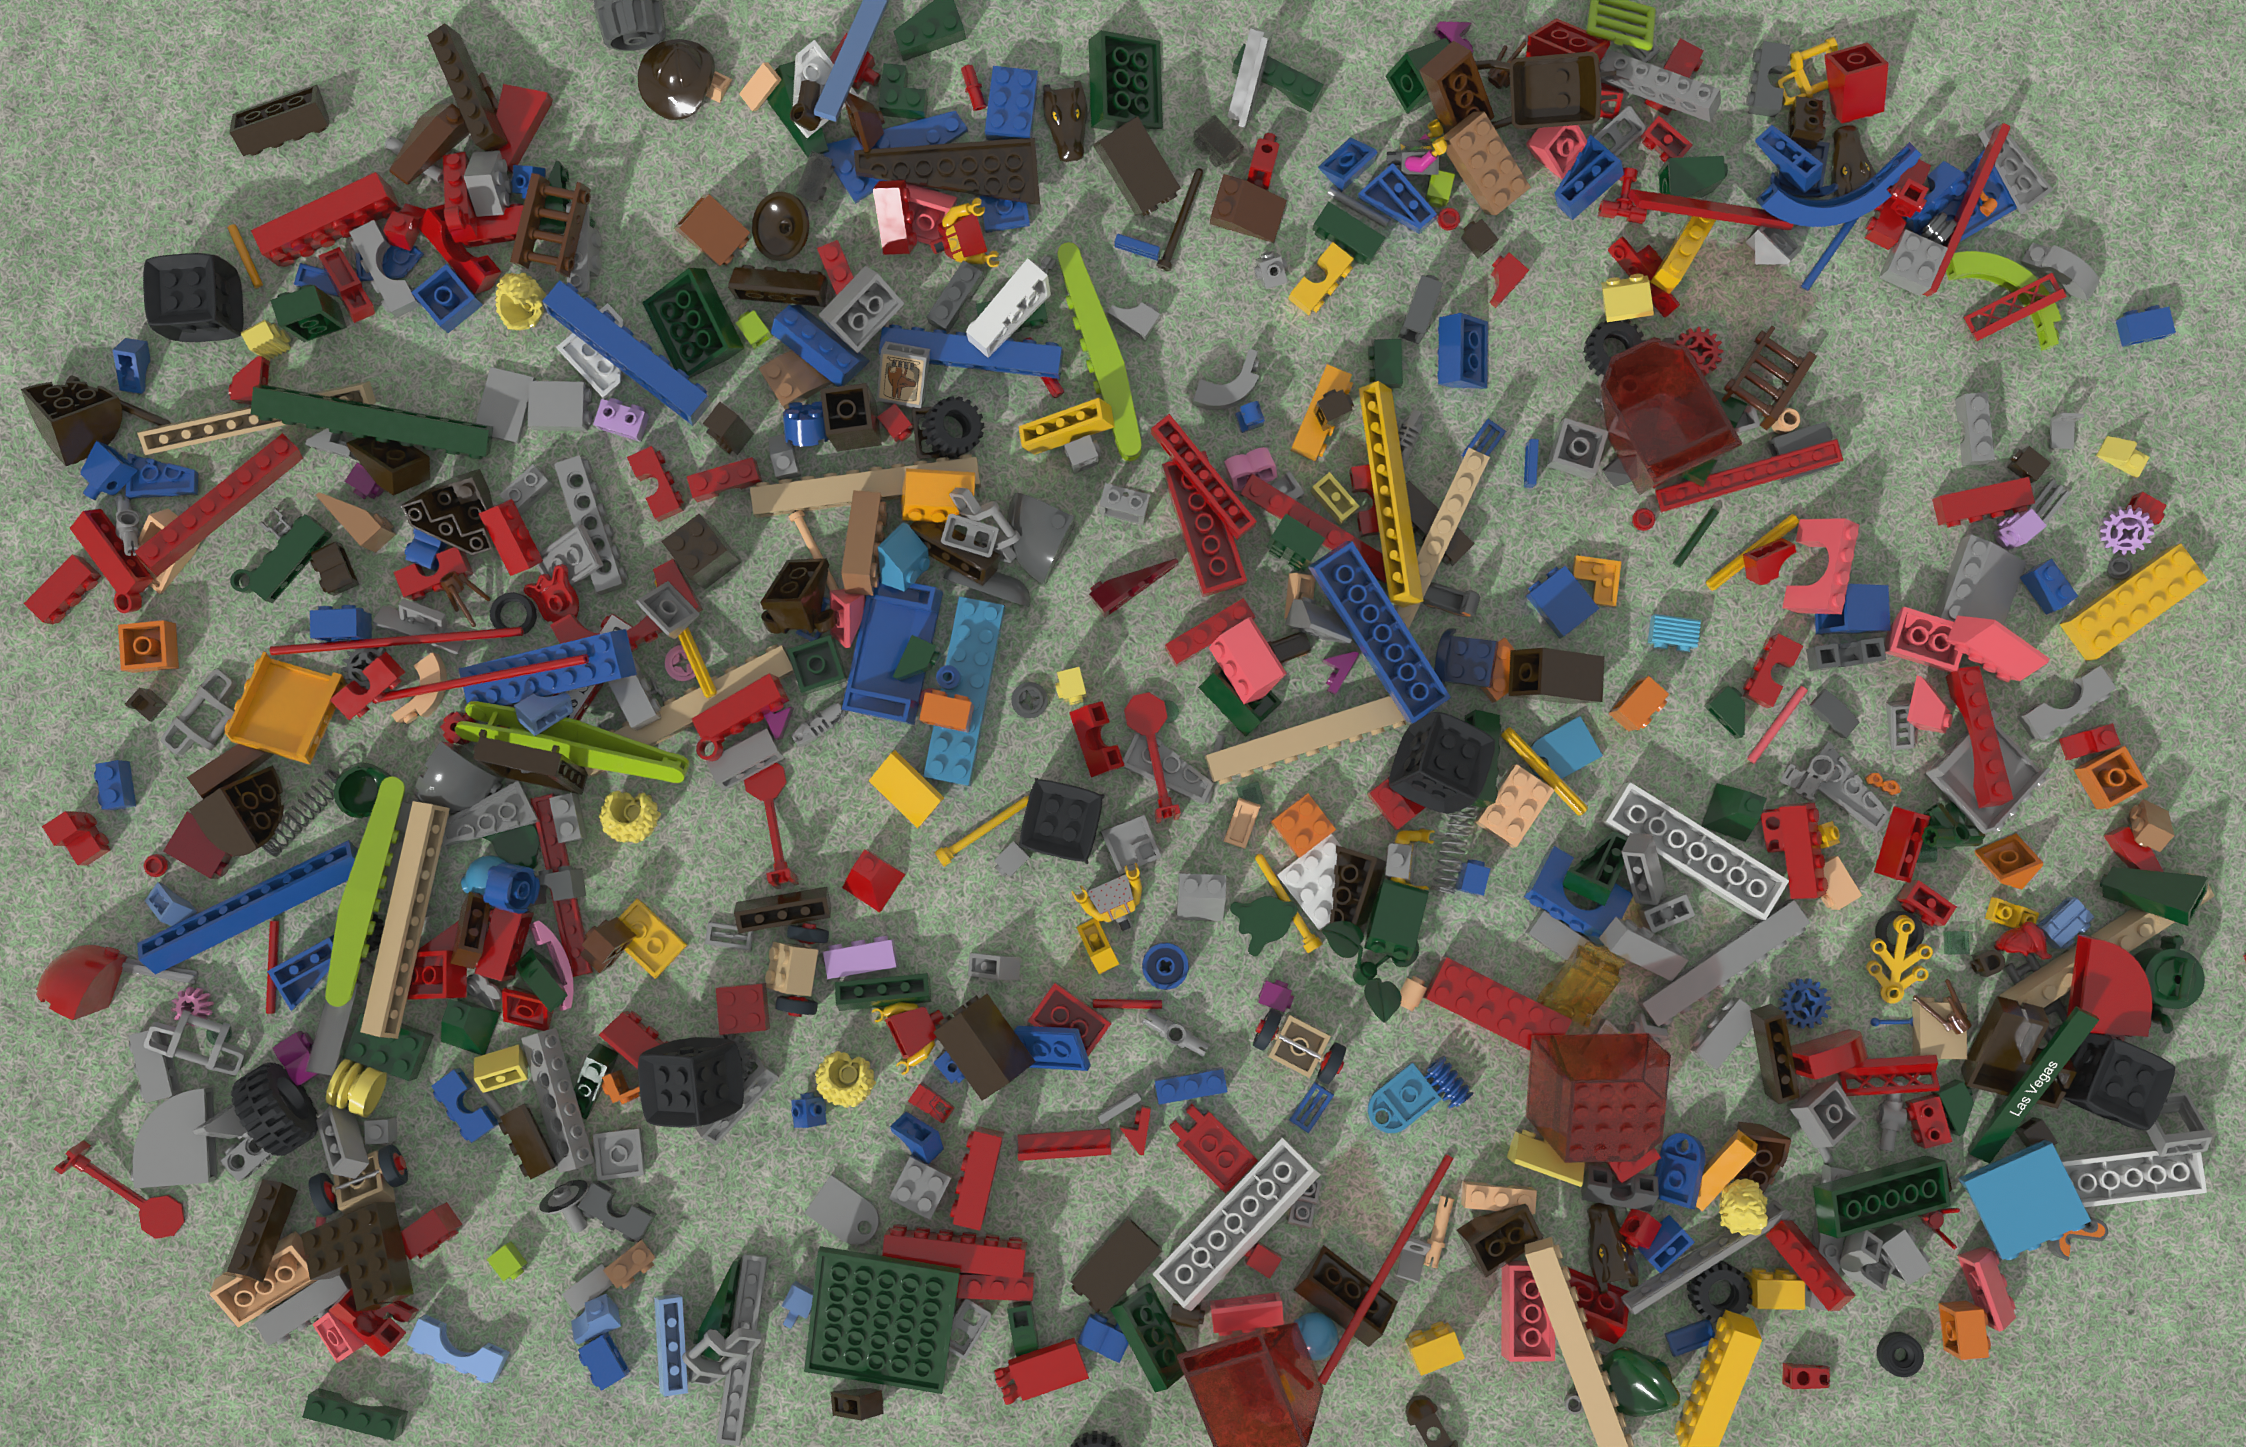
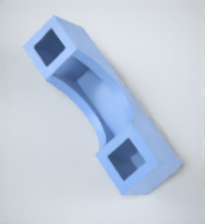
(432, 1339)

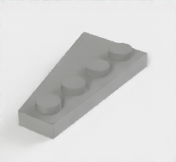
(2017, 172)
(1177, 773)
(1849, 792)
(494, 814)

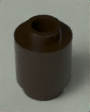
(1187, 1318)

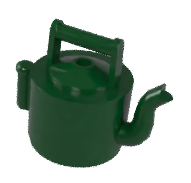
(2160, 968)

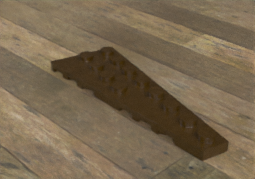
(978, 168)

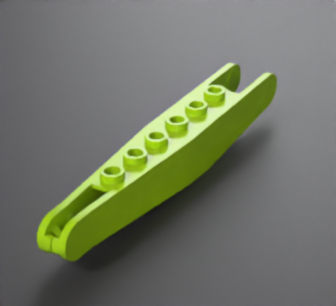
(1102, 349)
(578, 742)
(362, 893)

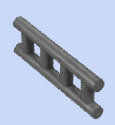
(2033, 965)

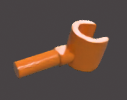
(1988, 205)

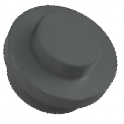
(2120, 568)

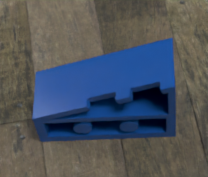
(1588, 179)
(1398, 199)
(302, 973)

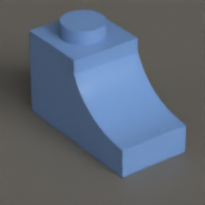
(540, 713)
(169, 906)
(598, 1318)

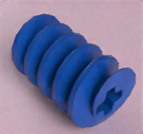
(1448, 1083)

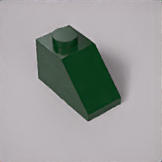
(917, 658)
(1729, 710)
(1956, 1105)

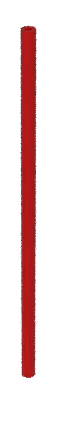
(396, 641)
(486, 677)
(1385, 1269)

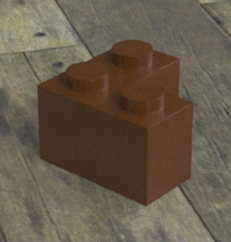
(606, 943)

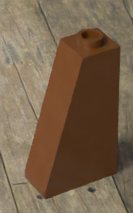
(227, 768)

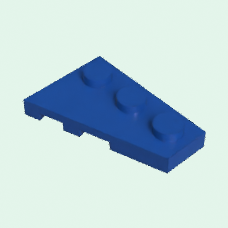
(160, 479)

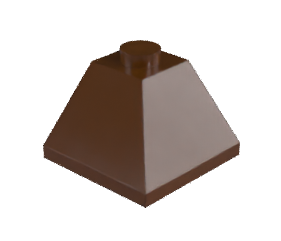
(864, 121)

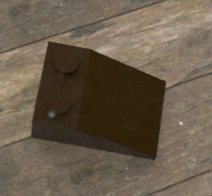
(391, 464)
(1499, 1237)

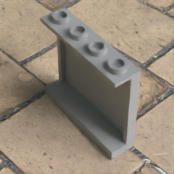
(1955, 777)

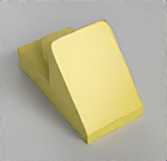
(2123, 455)

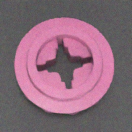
(672, 659)

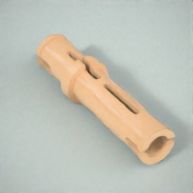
(1439, 1231)

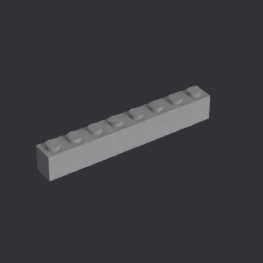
(1724, 963)

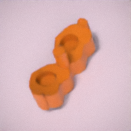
(1887, 786)

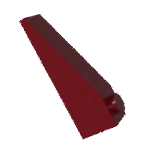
(1119, 590)

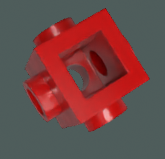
(1909, 198)
(449, 727)

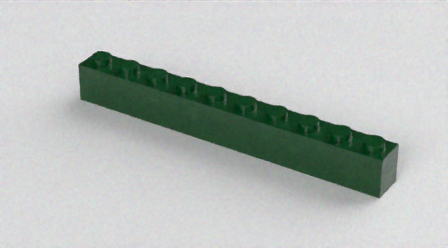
(371, 420)

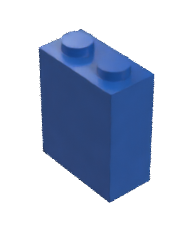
(1561, 601)

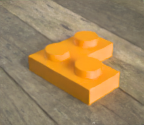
(1603, 573)

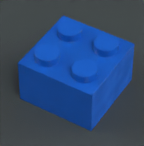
(447, 298)
(340, 624)

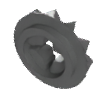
(1034, 690)

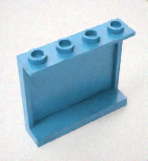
(2025, 1199)

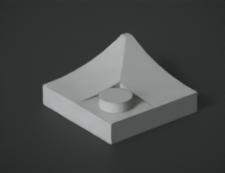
(1131, 844)

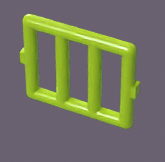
(1620, 39)

